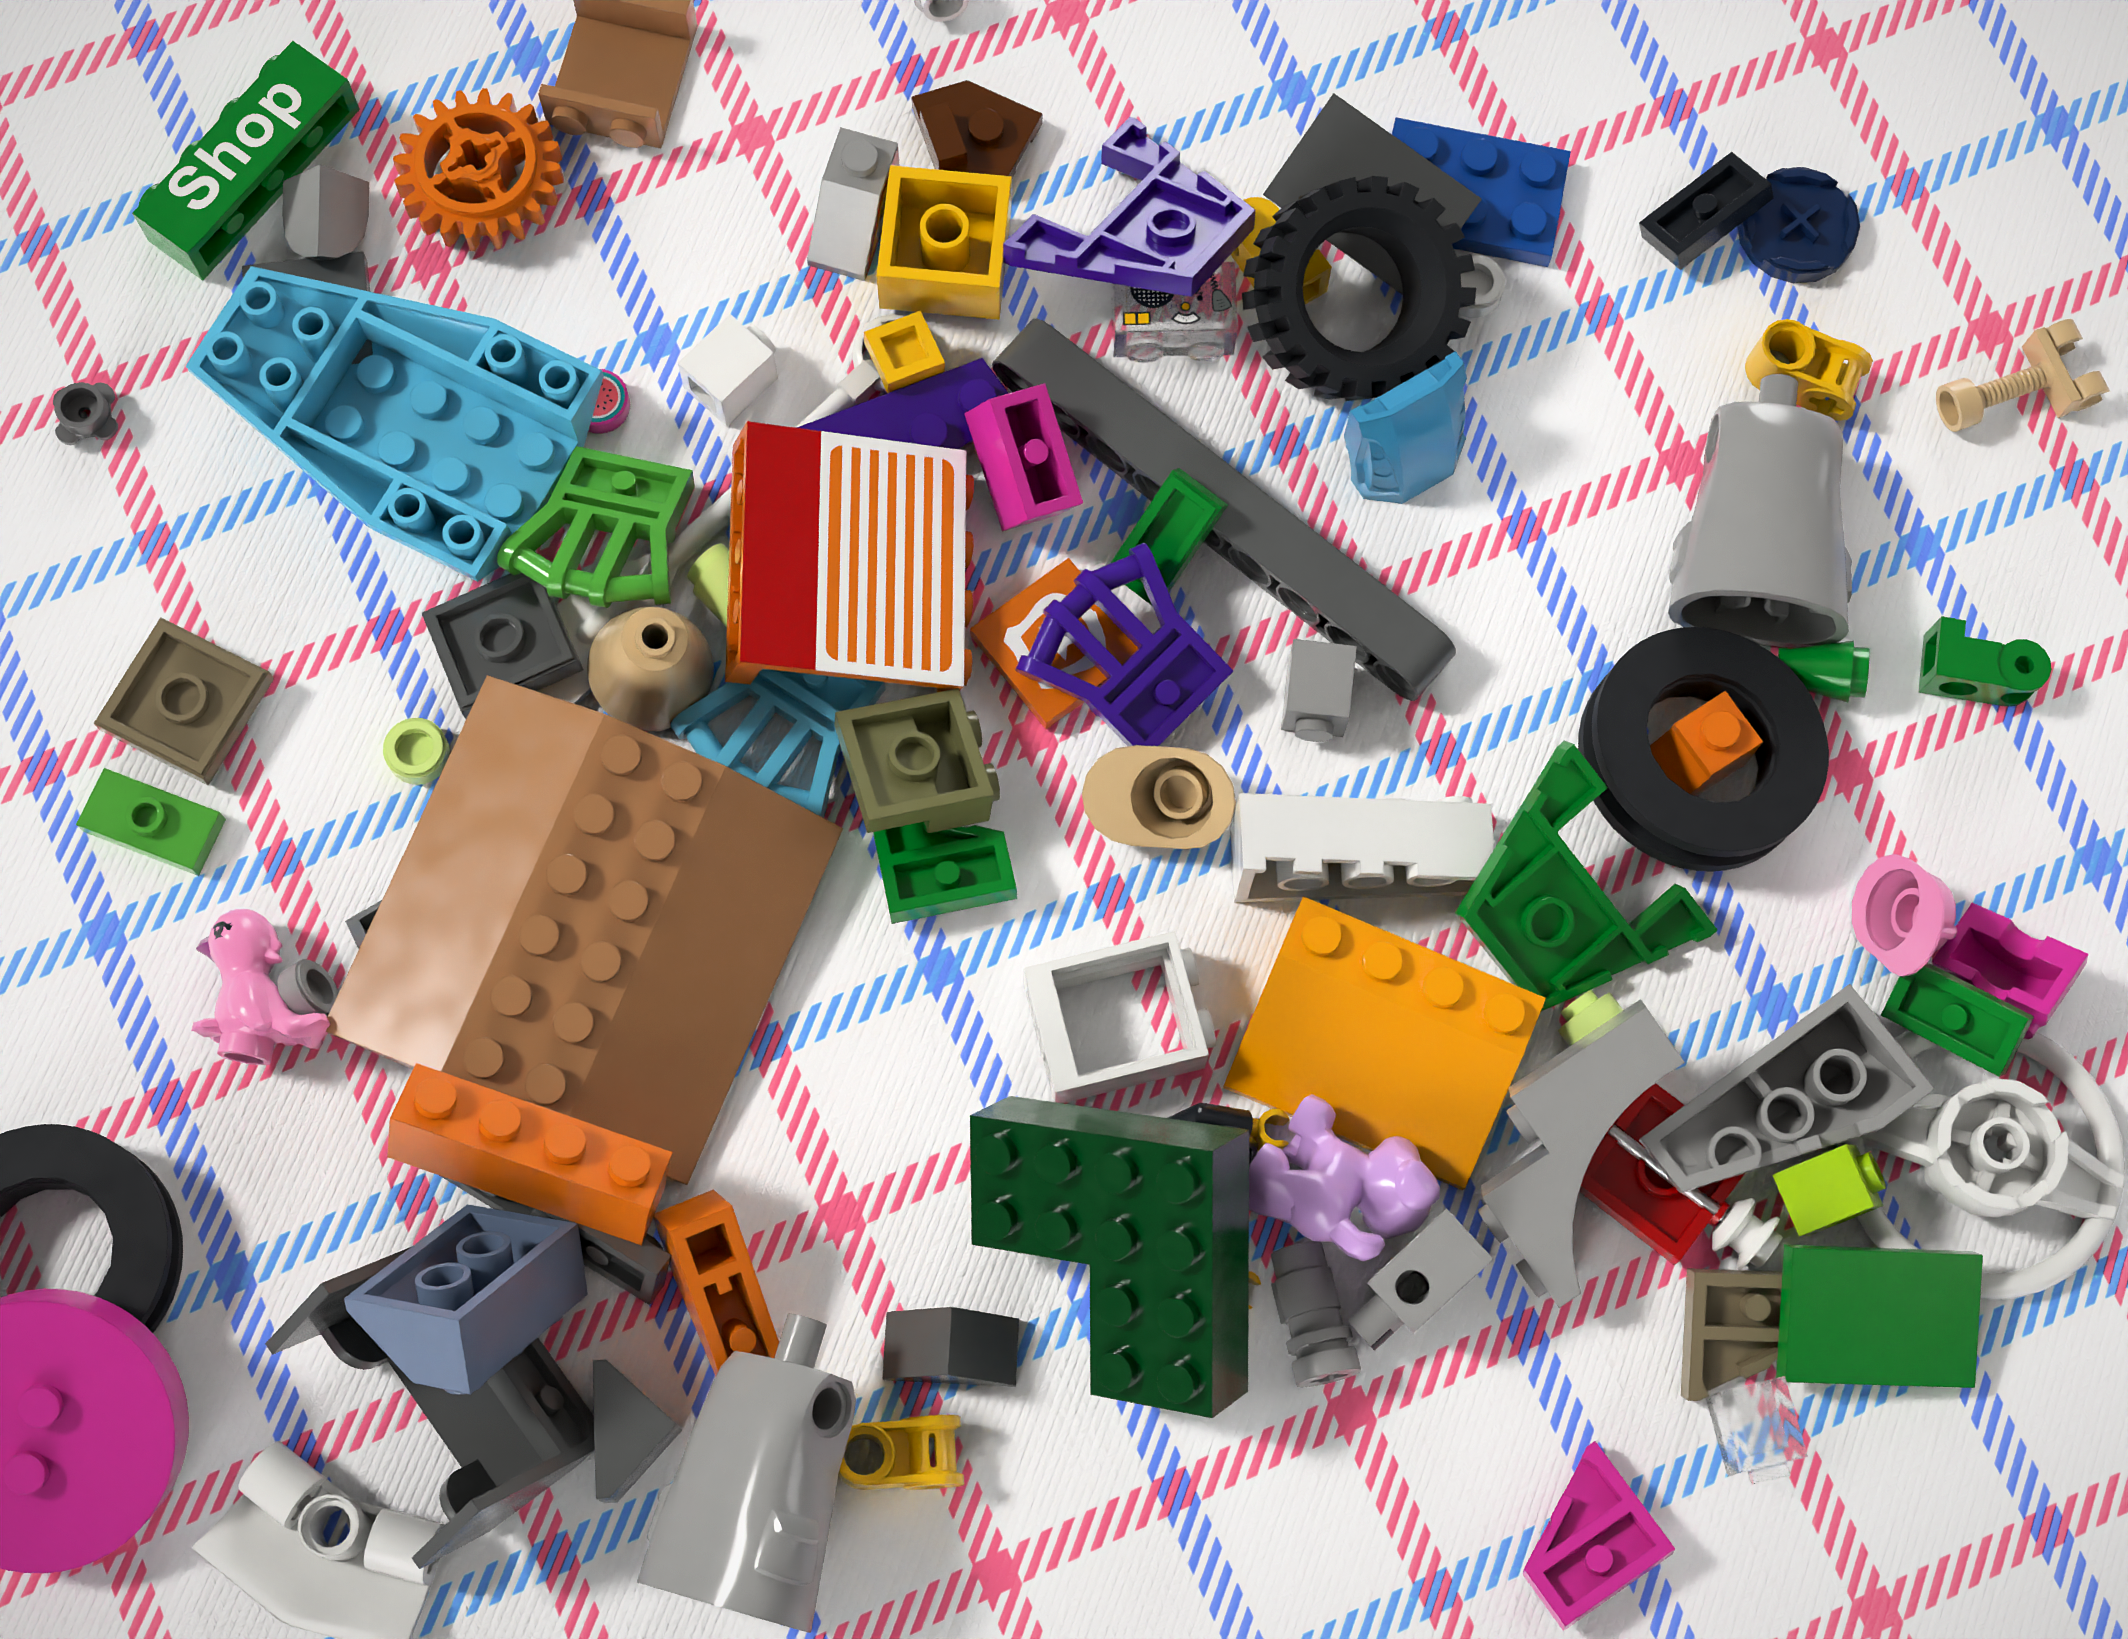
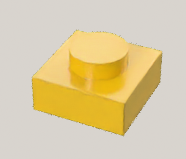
(904, 351)

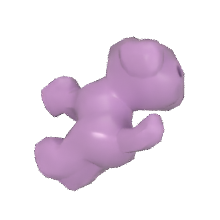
(1385, 1185)

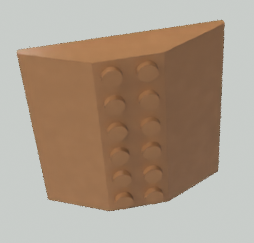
(586, 921)

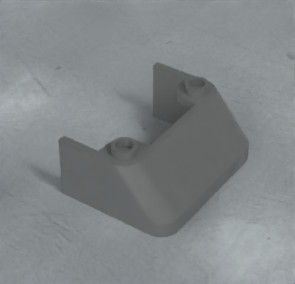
(507, 1436)

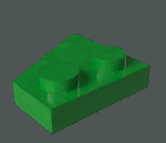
(943, 870)

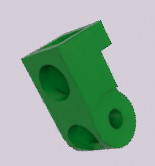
(1980, 668)

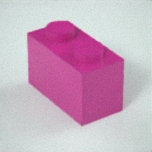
(1023, 457)

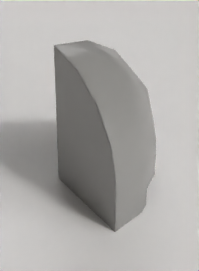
(324, 212)

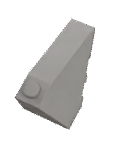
(1804, 1091)

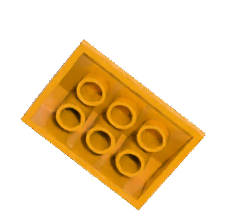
(1385, 1038)

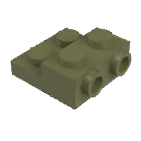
(917, 762)

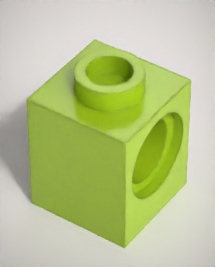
(1830, 1189)

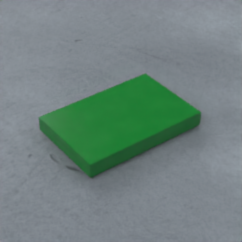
(1879, 1316)

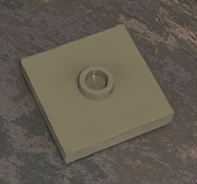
(184, 701)

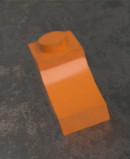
(1706, 745)

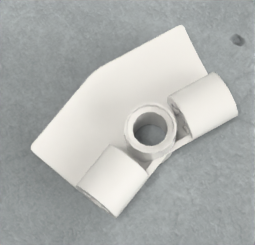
(279, 1557)

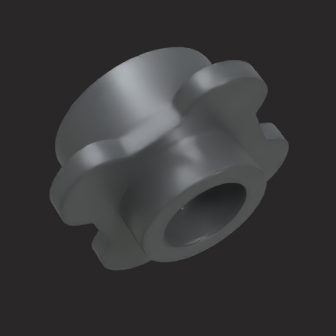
(79, 397)

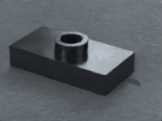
(1706, 210)

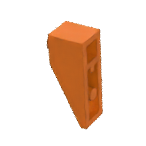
(716, 1278)

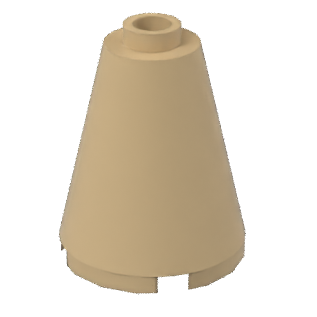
(649, 667)

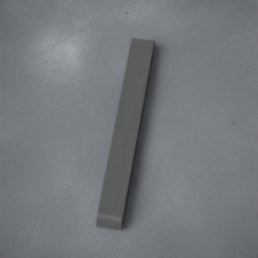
(1253, 531)

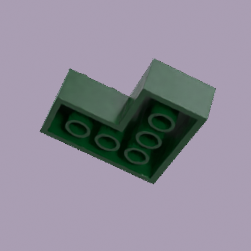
(1155, 1218)

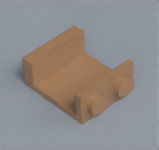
(622, 70)

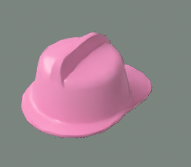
(1902, 913)

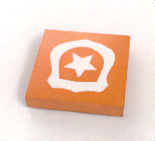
(1014, 627)

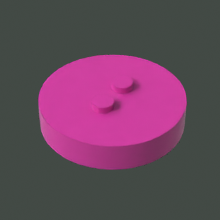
(85, 1428)

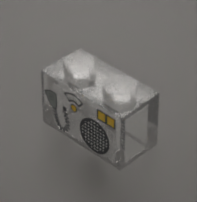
(1167, 324)

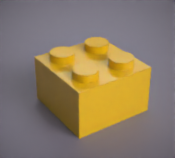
(944, 242)

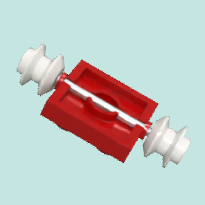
(1643, 1199)

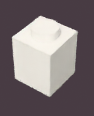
(729, 368)

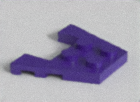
(1157, 239)

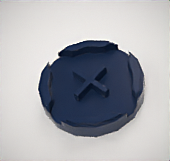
(1803, 229)

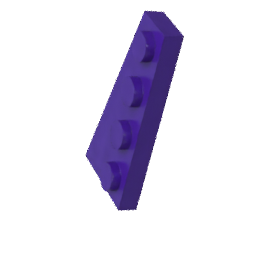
(921, 412)

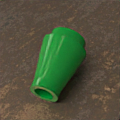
(1830, 669)

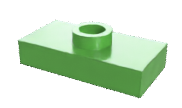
(151, 821)

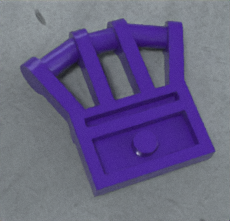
(1157, 683)

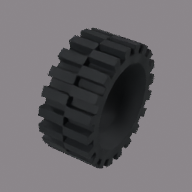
(1427, 272)

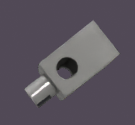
(1440, 1254)

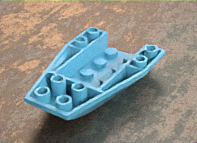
(427, 440)

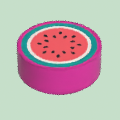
(611, 405)

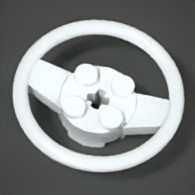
(2038, 1166)

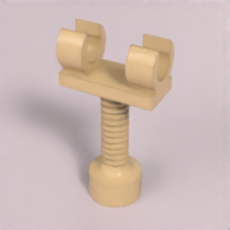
(1963, 403)

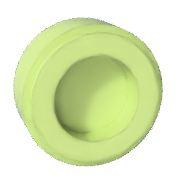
(416, 750)

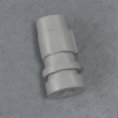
(1310, 1308)

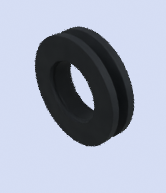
(1657, 812)
(134, 1200)

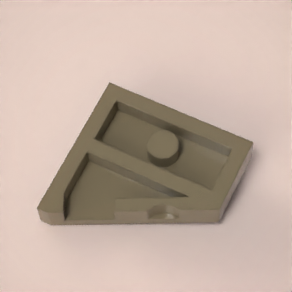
(1728, 1327)

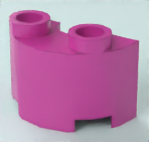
(2011, 964)

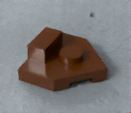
(974, 128)

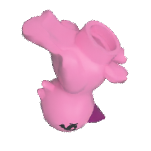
(249, 1007)

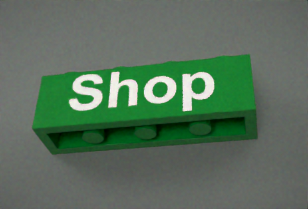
(242, 161)

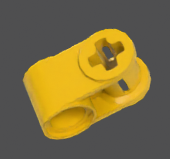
(1815, 363)
(907, 1454)

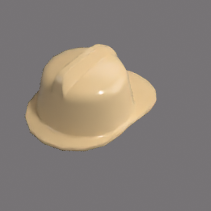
(1159, 797)

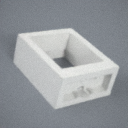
(1179, 973)

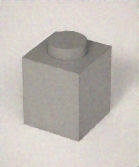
(1318, 690)

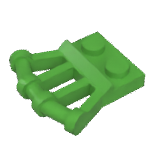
(610, 496)

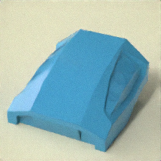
(1409, 434)

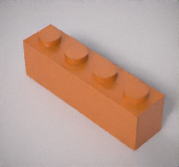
(528, 1154)

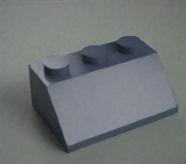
(471, 1295)

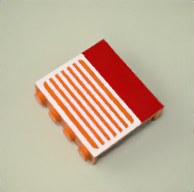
(848, 558)

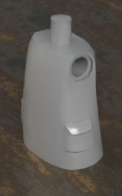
(1767, 526)
(757, 1485)

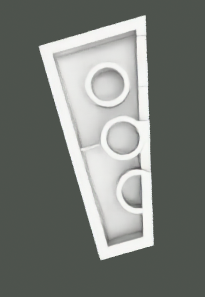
(1356, 847)

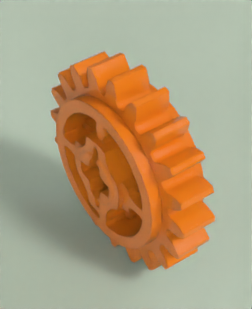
(473, 200)

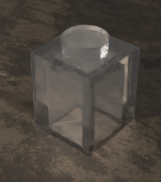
(1757, 1430)

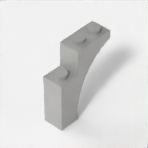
(1570, 1109)

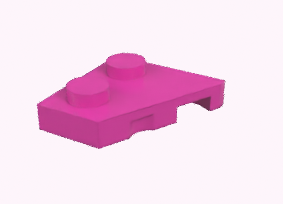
(1593, 1542)

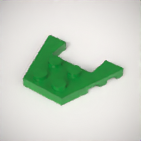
(1546, 913)

